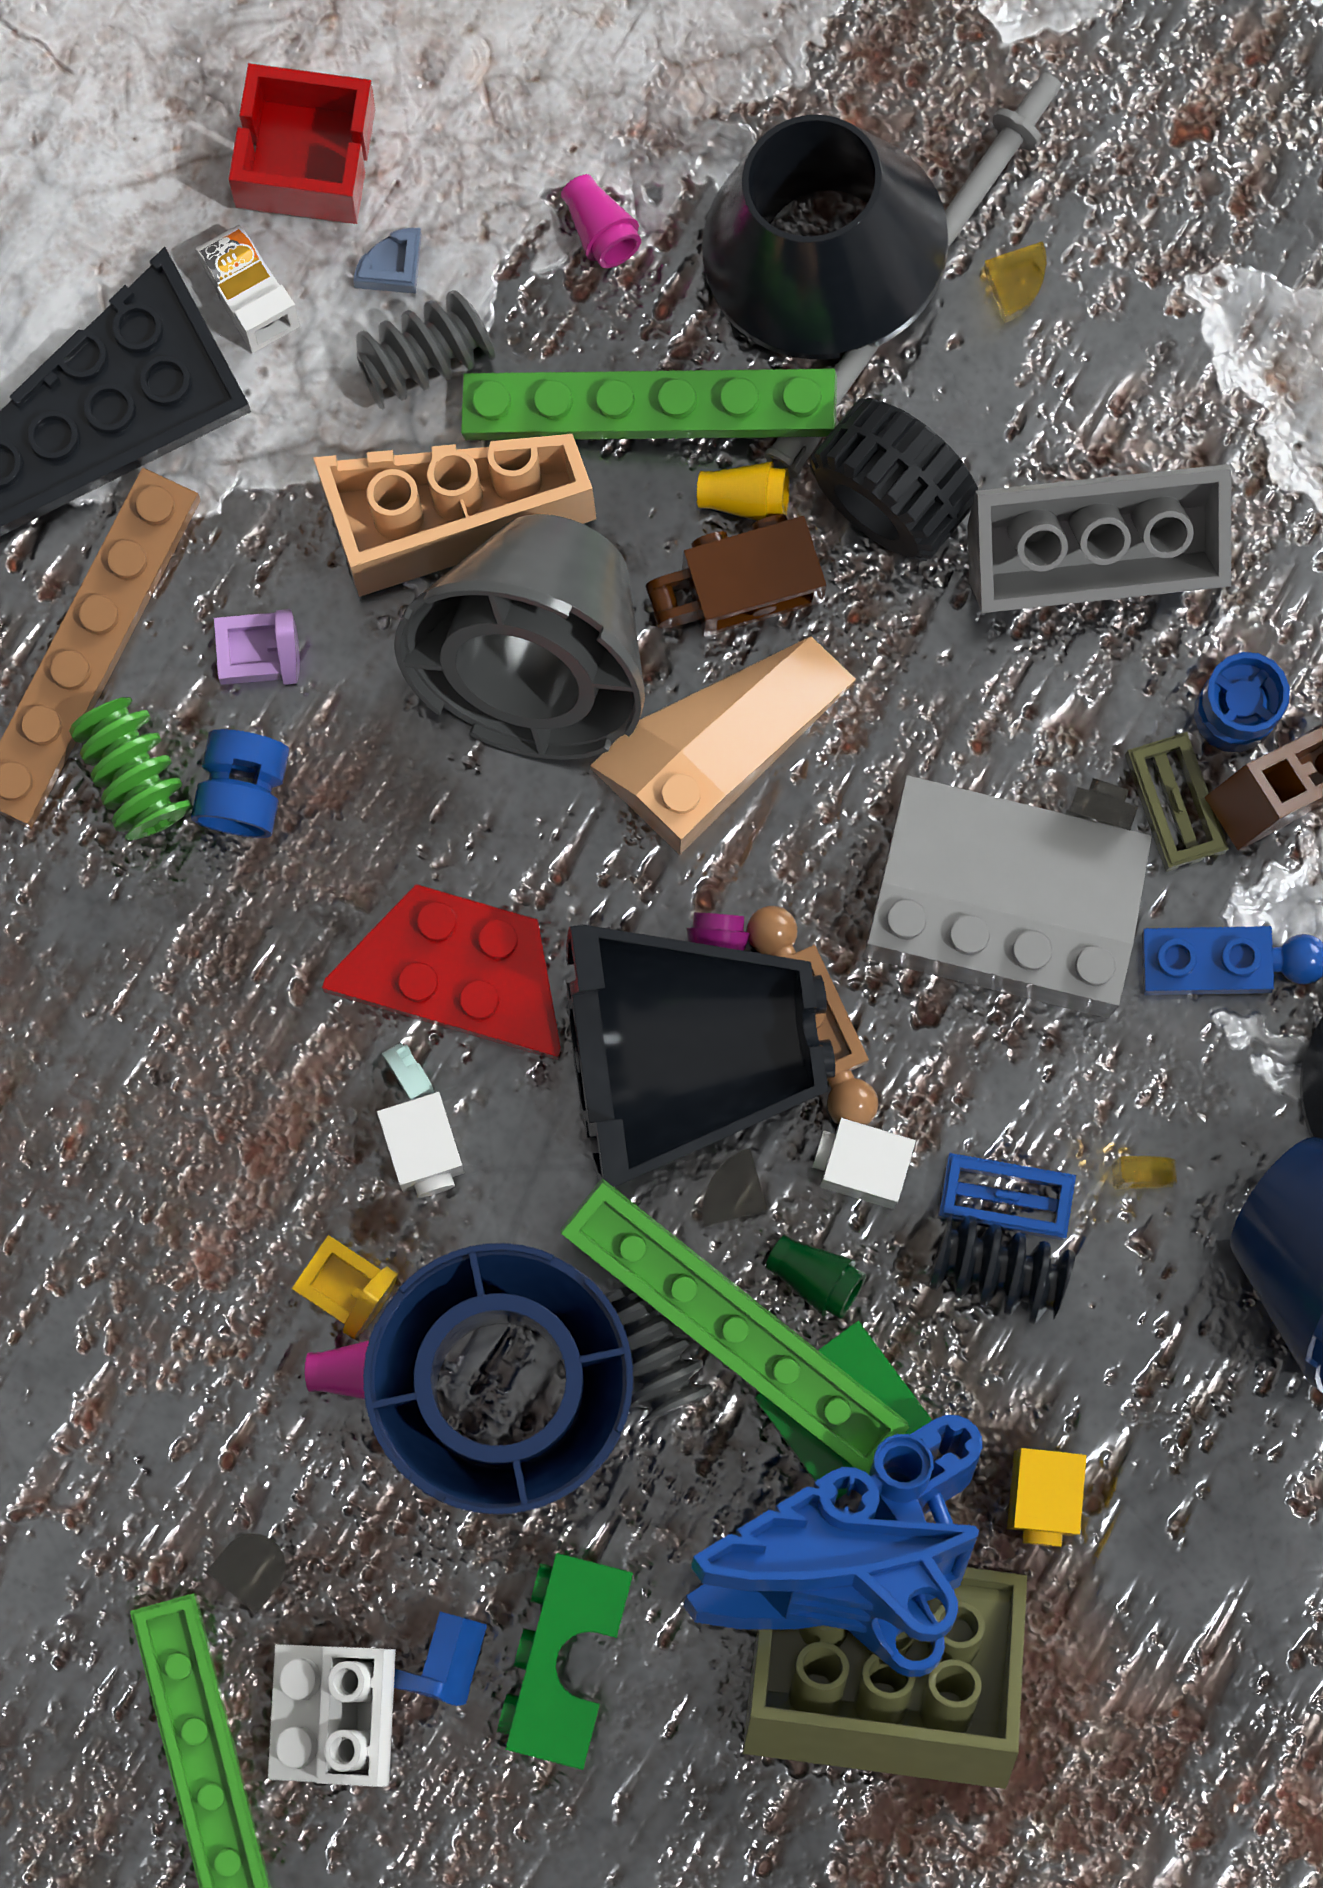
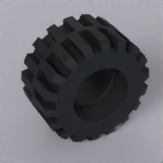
(894, 479)

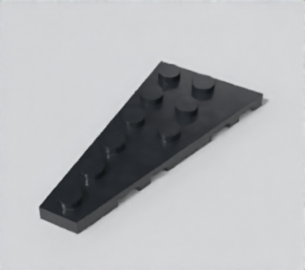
(114, 398)

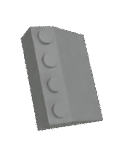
(1009, 897)

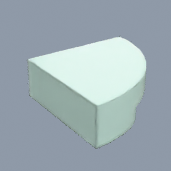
(408, 1072)

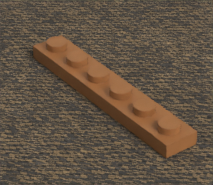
(90, 641)

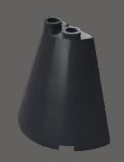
(686, 1043)

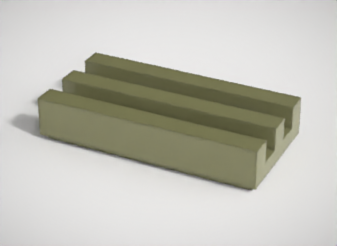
(1192, 851)

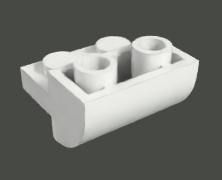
(332, 1715)

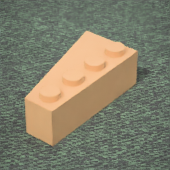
(436, 507)

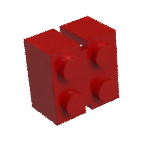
(308, 143)

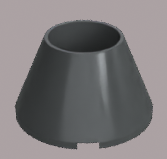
(530, 641)

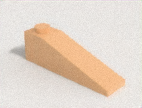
(712, 745)

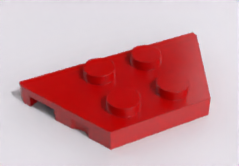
(455, 969)

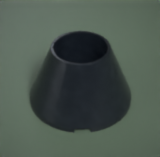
(833, 288)

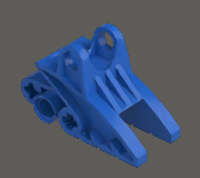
(850, 1568)

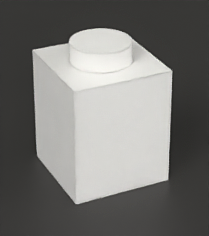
(421, 1145)
(864, 1162)

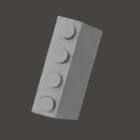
(1100, 538)

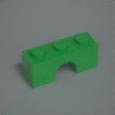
(545, 1716)

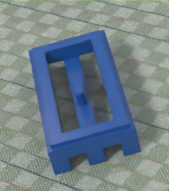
(1061, 1206)

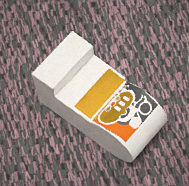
(248, 288)

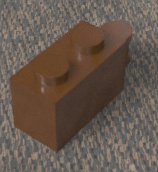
(742, 577)

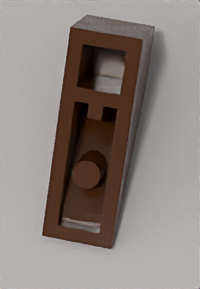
(1271, 790)

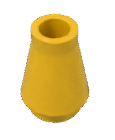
(745, 490)

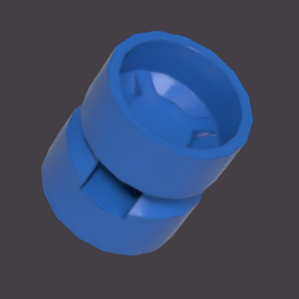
(1241, 702)
(233, 804)

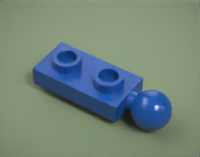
(1225, 960)

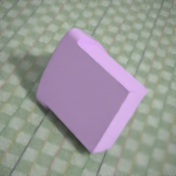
(257, 648)

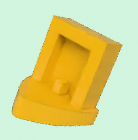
(345, 1286)

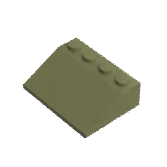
(839, 1705)

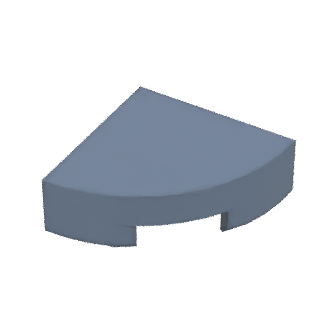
(391, 263)

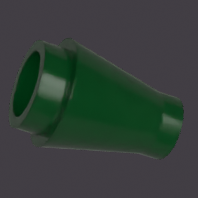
(818, 1276)

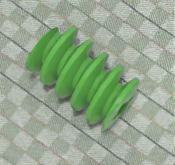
(127, 769)

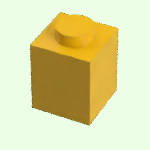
(1046, 1495)

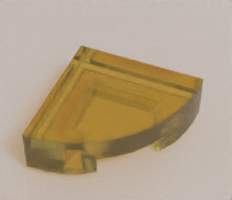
(1016, 279)
(1144, 1172)

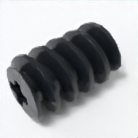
(1001, 1268)

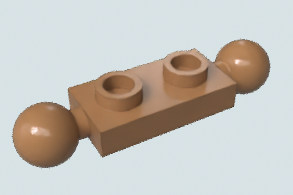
(773, 933)

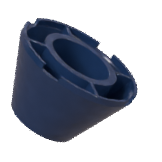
(1282, 1251)
(481, 1289)

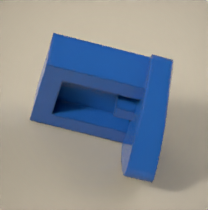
(448, 1662)

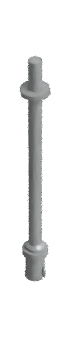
(1015, 131)

